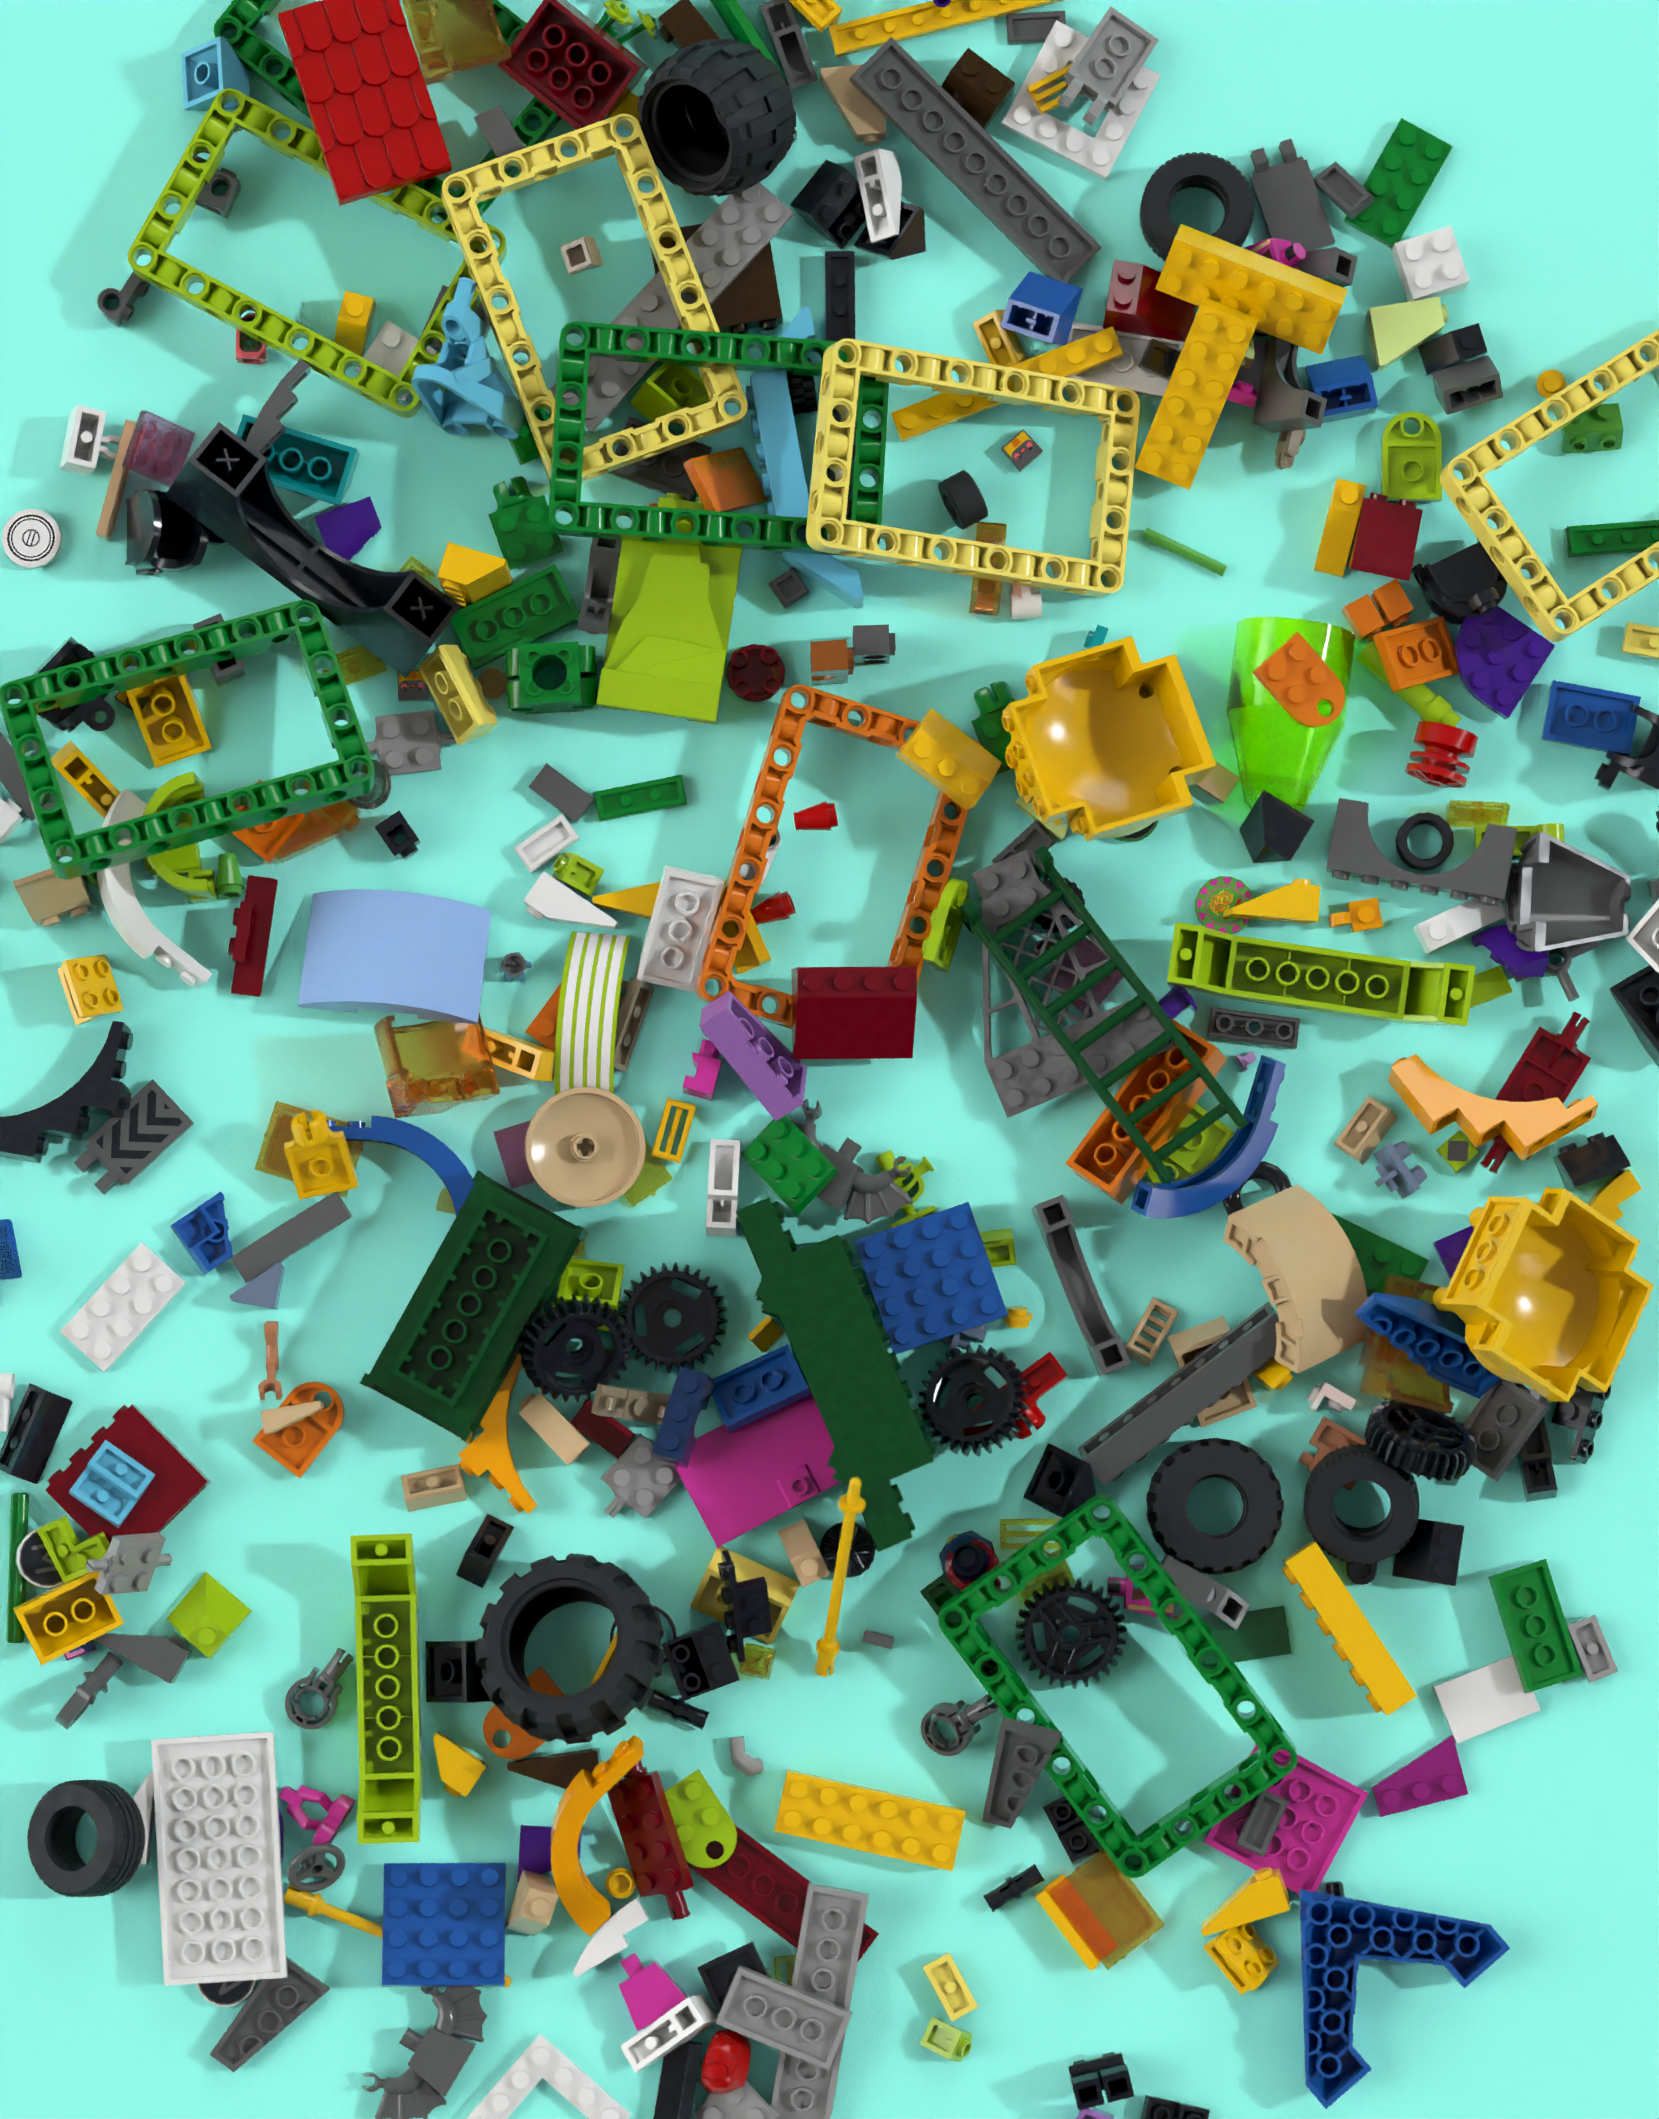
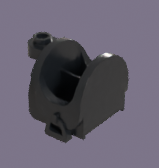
(164, 535)
(1461, 584)
(69, 718)
(1644, 766)

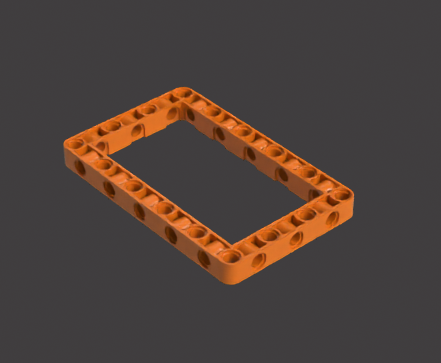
(925, 890)

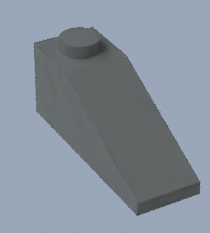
(154, 1653)

